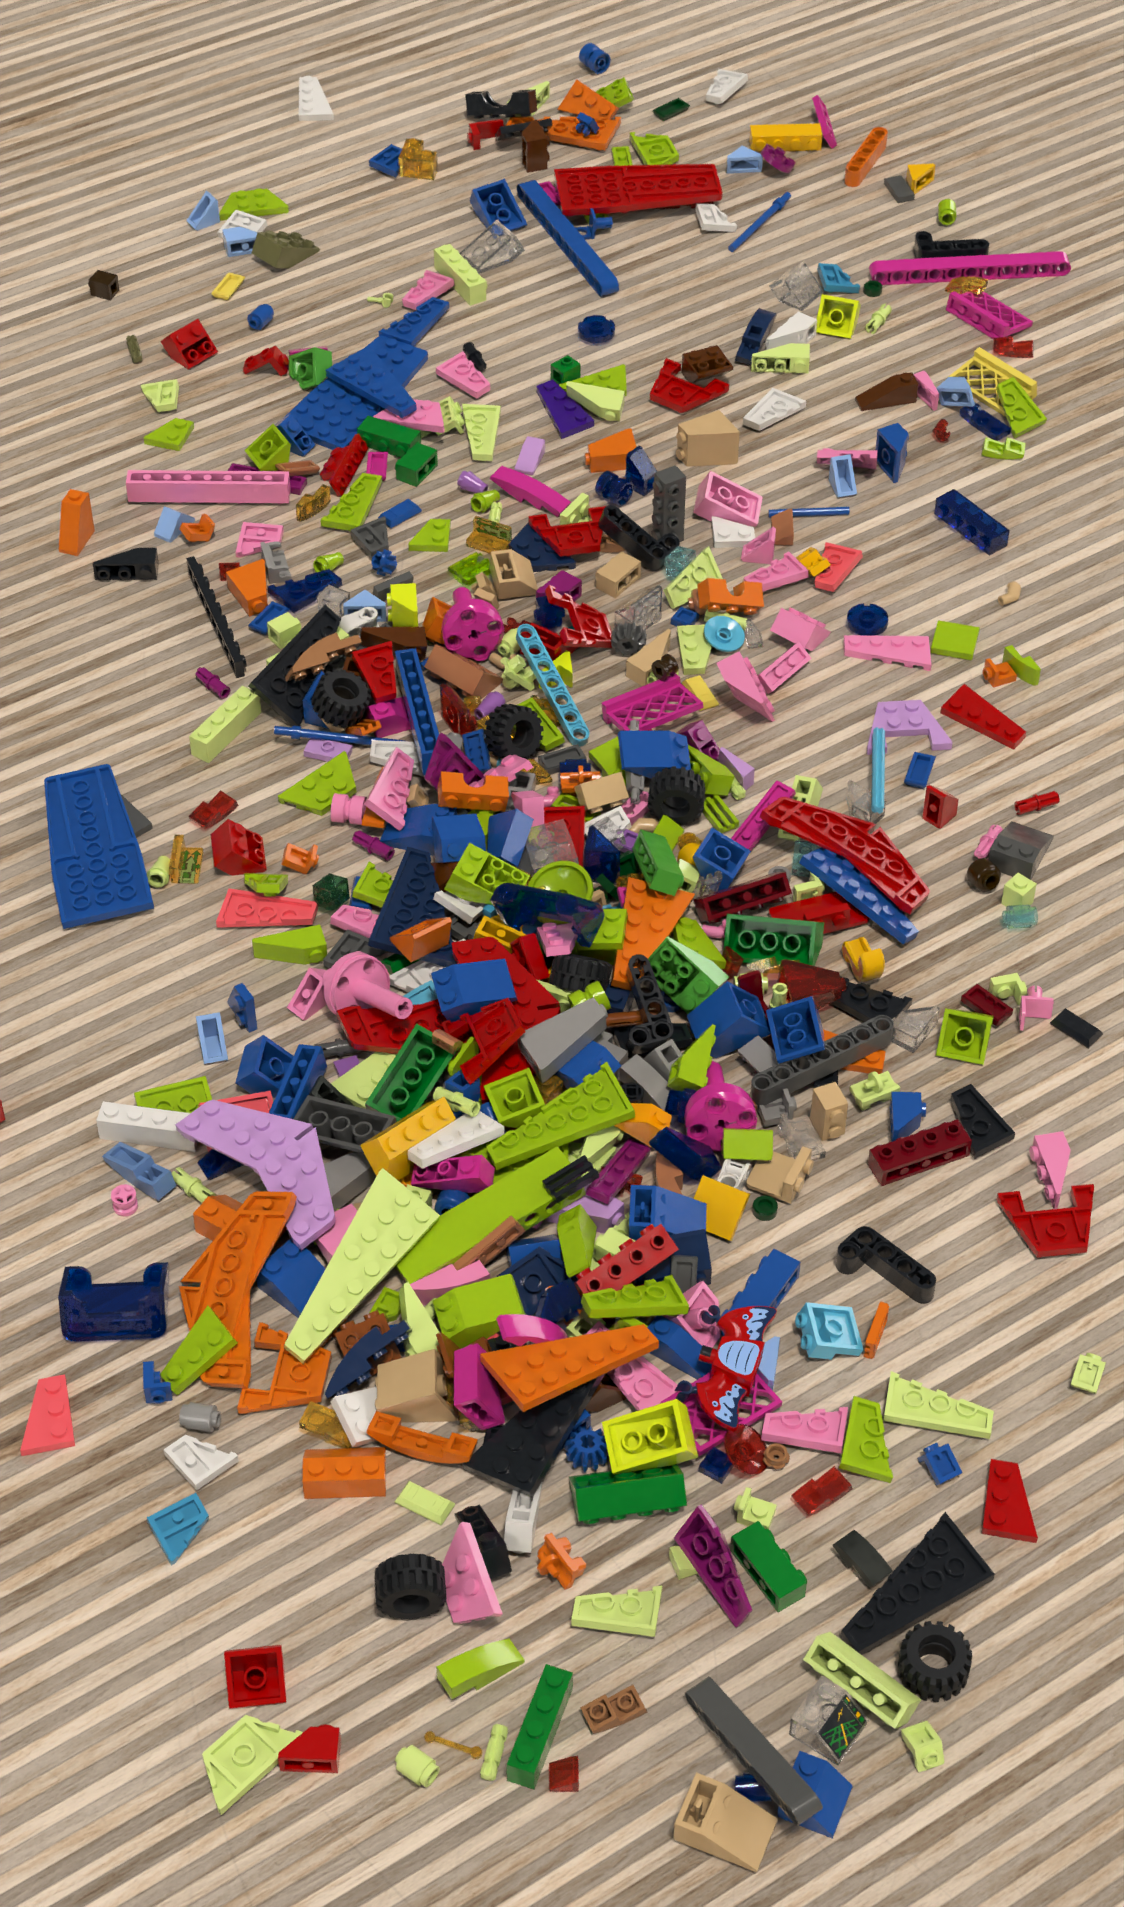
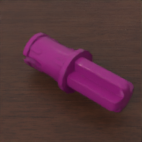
(213, 682)
(373, 845)

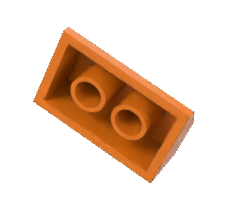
(214, 1215)
(344, 1473)

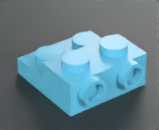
(828, 1331)

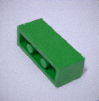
(388, 436)
(768, 1566)

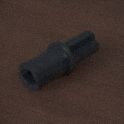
(474, 355)

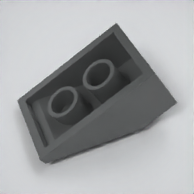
(1019, 849)

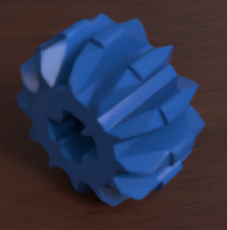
(586, 1448)

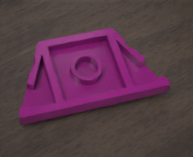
(450, 758)

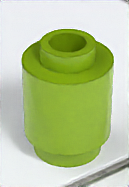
(947, 211)

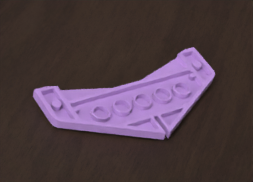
(279, 1151)

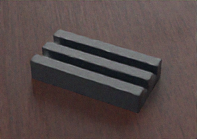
(567, 1176)

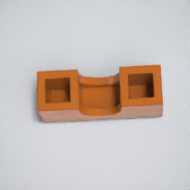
(716, 597)
(455, 793)

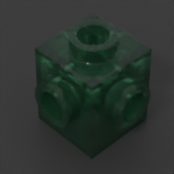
(331, 891)

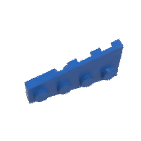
(416, 323)

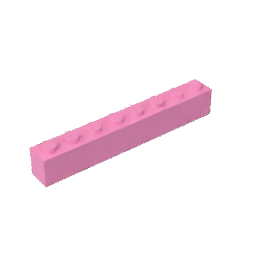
(208, 486)

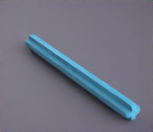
(878, 770)

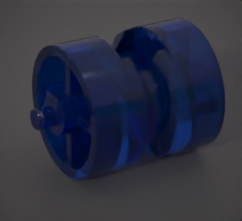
(614, 488)

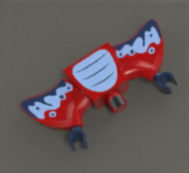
(733, 1362)

